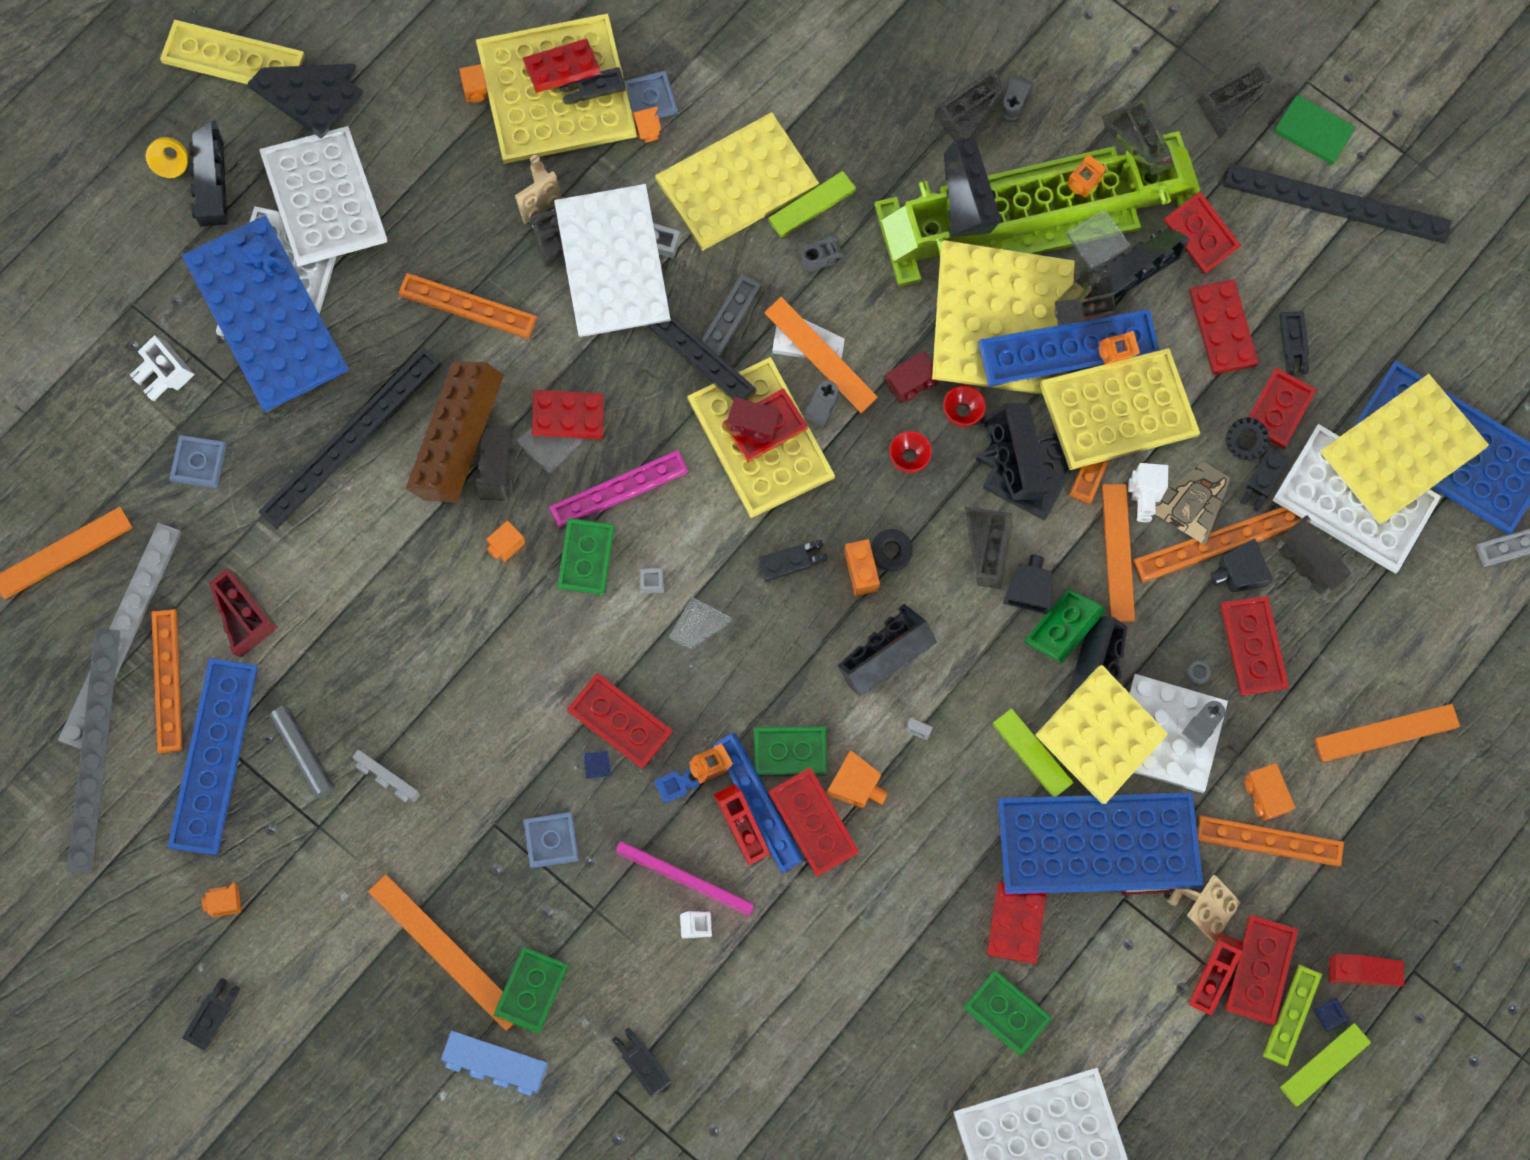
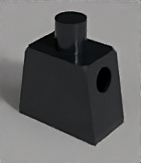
(1243, 569)
(1031, 587)

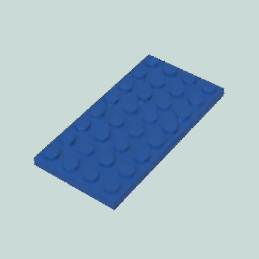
(265, 317)
(1491, 483)
(1097, 846)

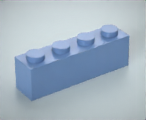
(494, 1062)

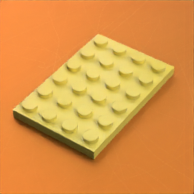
(736, 181)
(1119, 408)
(1404, 449)
(777, 474)

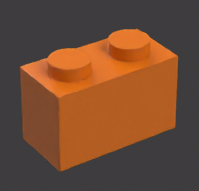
(861, 567)
(1269, 792)

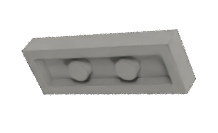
(385, 777)

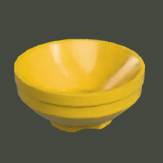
(161, 163)

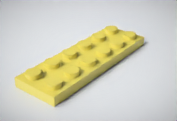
(223, 53)

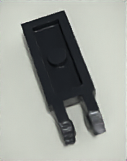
(600, 85)
(1294, 340)
(1265, 476)
(790, 560)
(210, 1016)
(643, 1065)

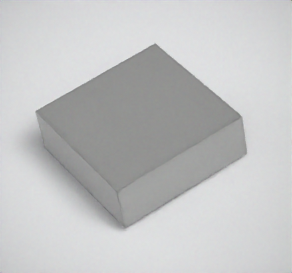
(651, 580)
(919, 729)

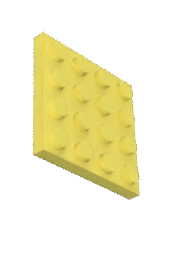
(1101, 734)

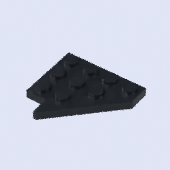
(309, 94)
(1056, 472)

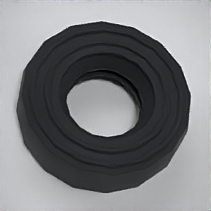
(897, 537)

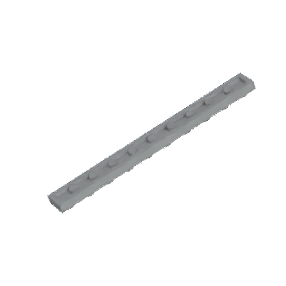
(128, 616)

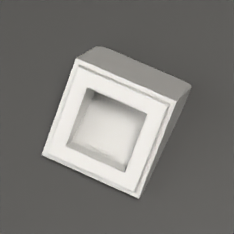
(695, 924)

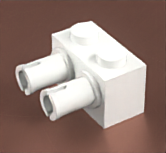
(166, 363)
(1147, 488)

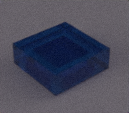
(597, 764)
(1331, 1014)

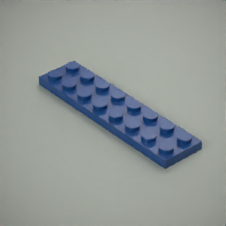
(1060, 347)
(213, 757)

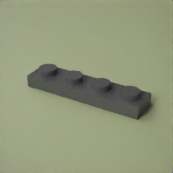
(731, 314)

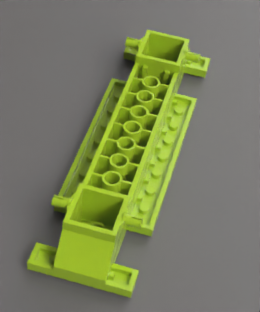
(1036, 206)

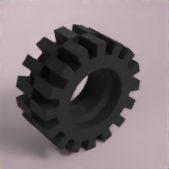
(1247, 424)

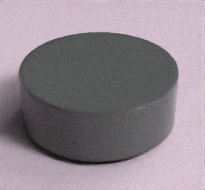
(1198, 672)

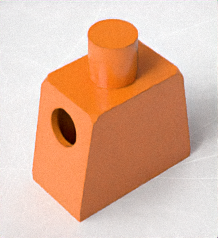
(857, 783)

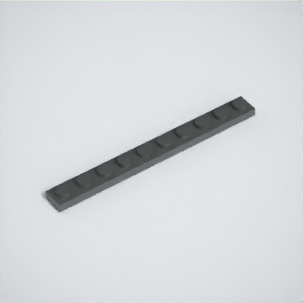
(93, 751)

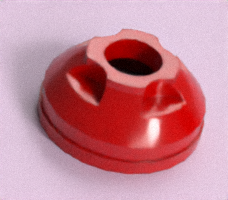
(965, 396)
(914, 442)

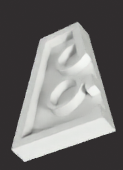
(784, 346)

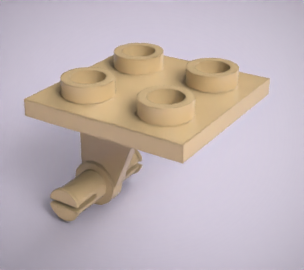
(539, 195)
(1212, 906)

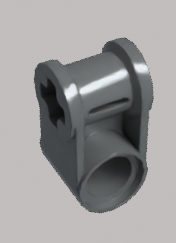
(1015, 98)
(826, 253)
(821, 407)
(1202, 725)

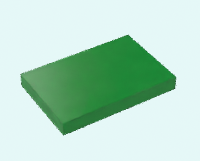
(1314, 129)
(586, 556)
(1065, 625)
(790, 750)
(531, 990)
(1007, 1013)

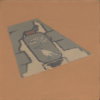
(1194, 501)

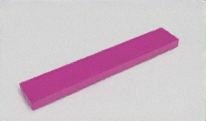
(619, 489)
(684, 878)

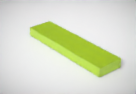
(812, 204)
(1032, 753)
(1292, 1015)
(1325, 1065)

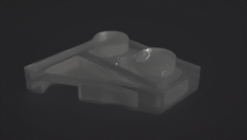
(698, 624)

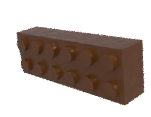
(454, 431)

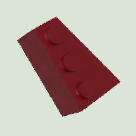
(241, 613)

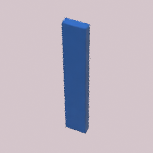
(761, 805)

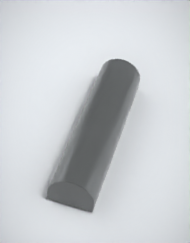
(302, 752)

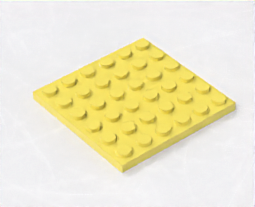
(541, 122)
(988, 296)

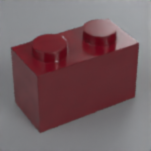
(911, 377)
(752, 420)

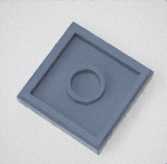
(651, 92)
(198, 461)
(551, 840)

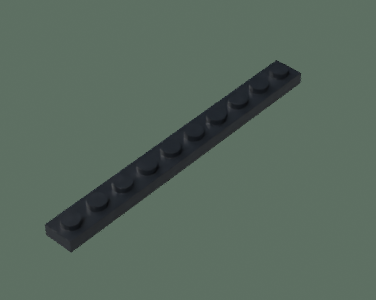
(1337, 203)
(349, 438)

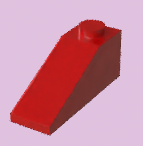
(741, 823)
(1365, 970)
(1216, 973)

